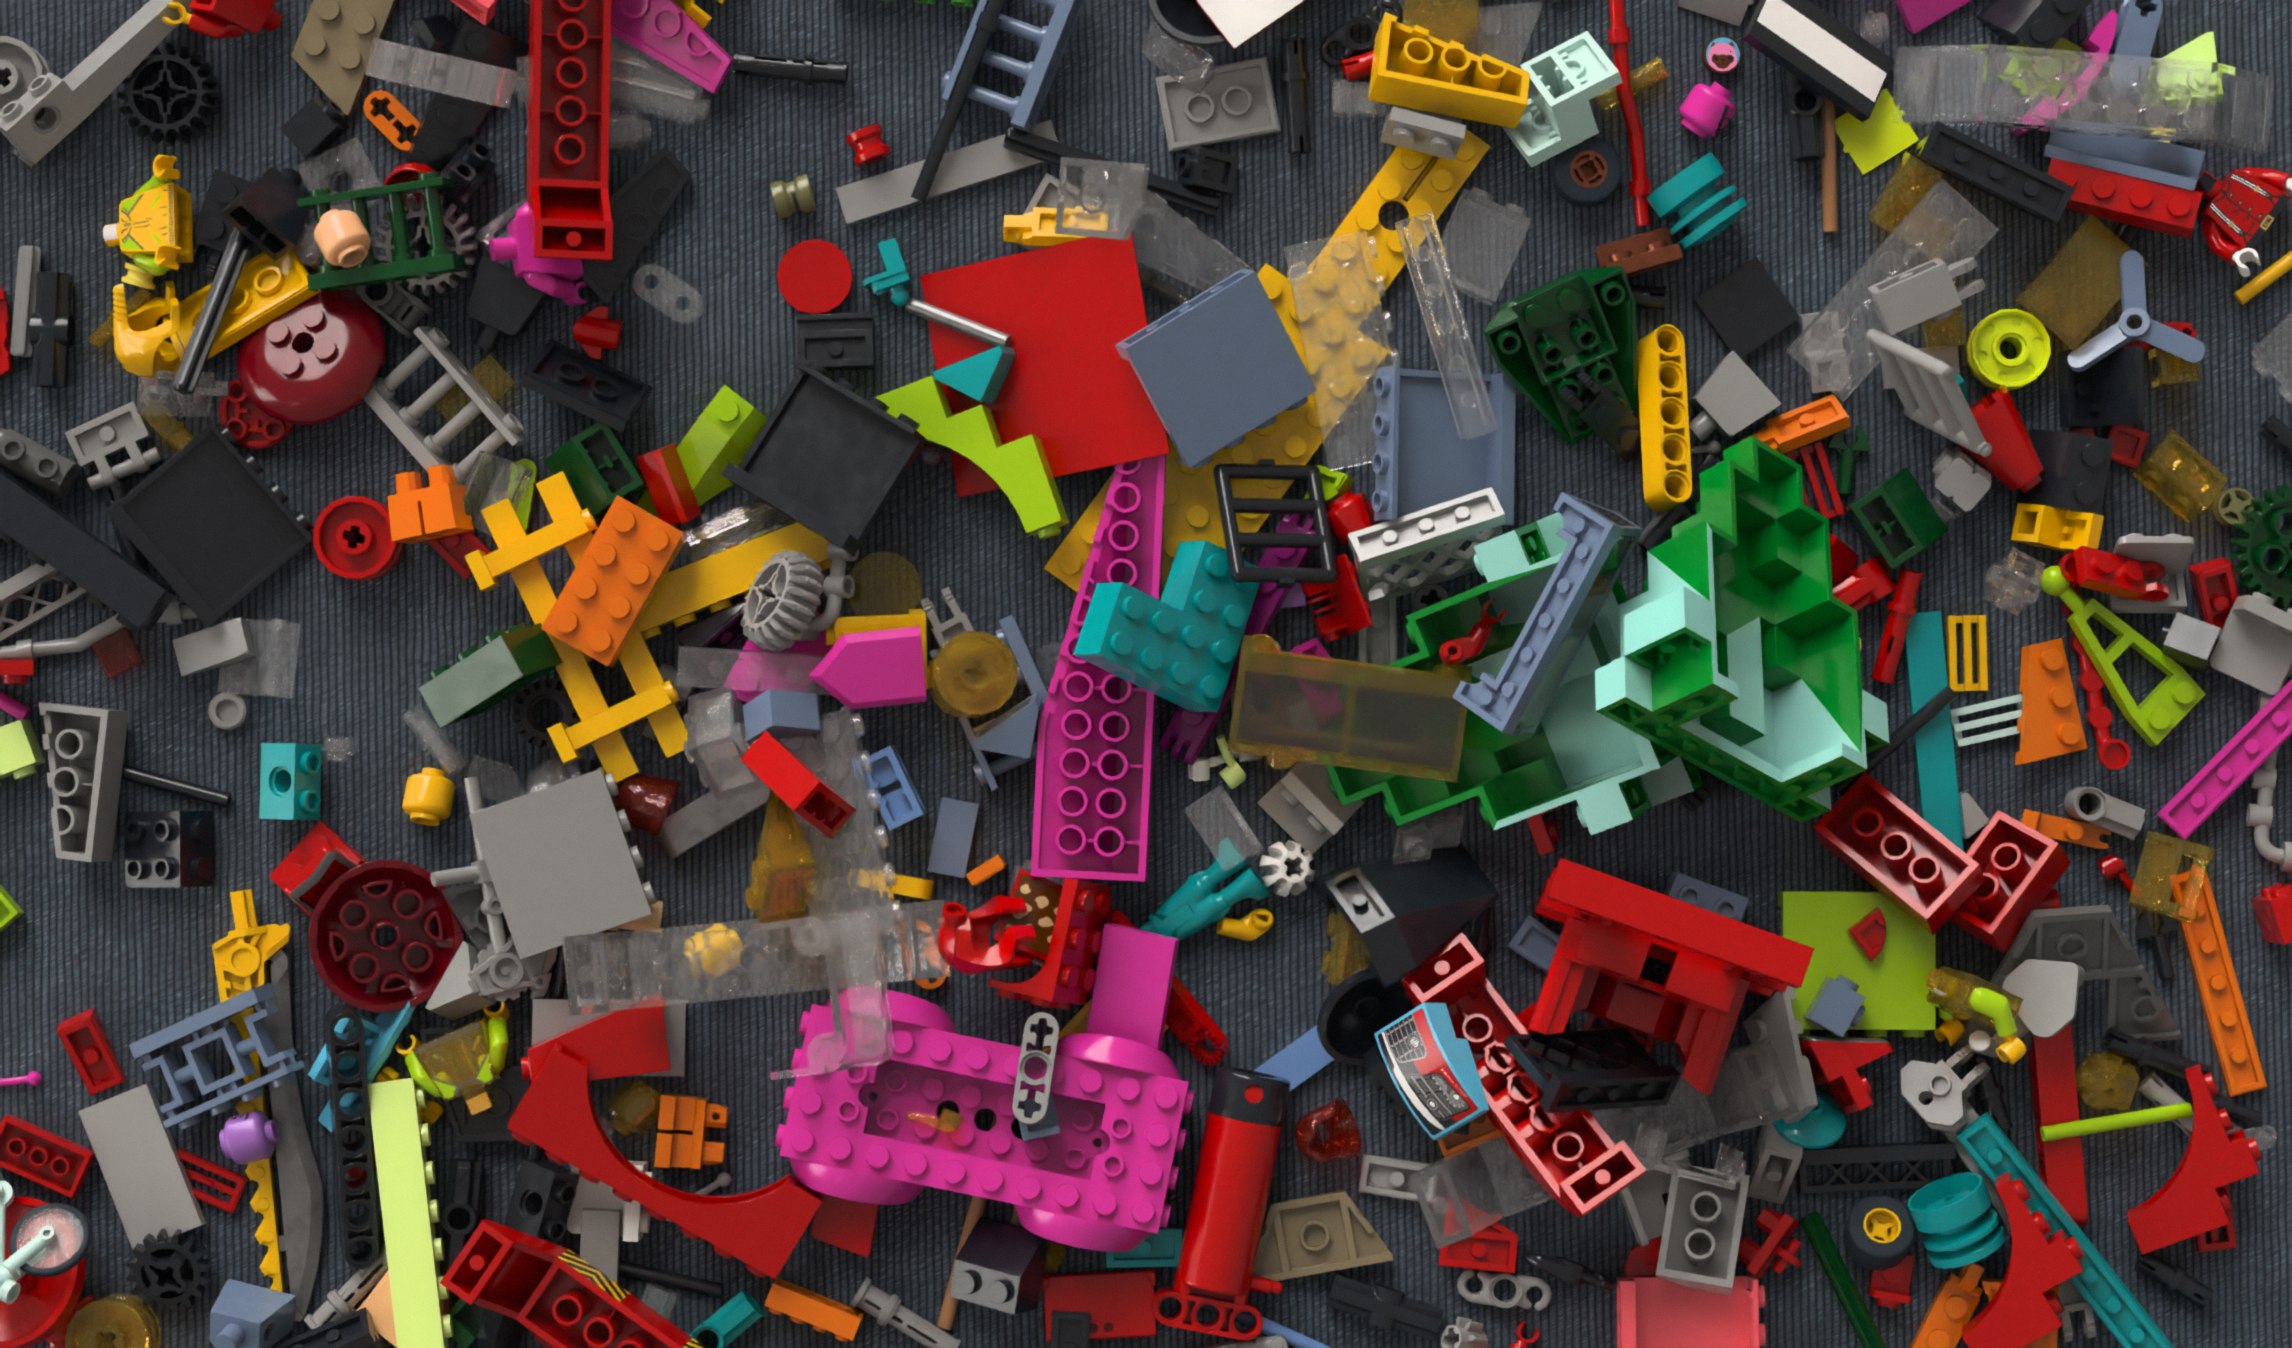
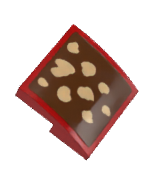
(1042, 903)

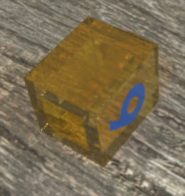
(2171, 370)

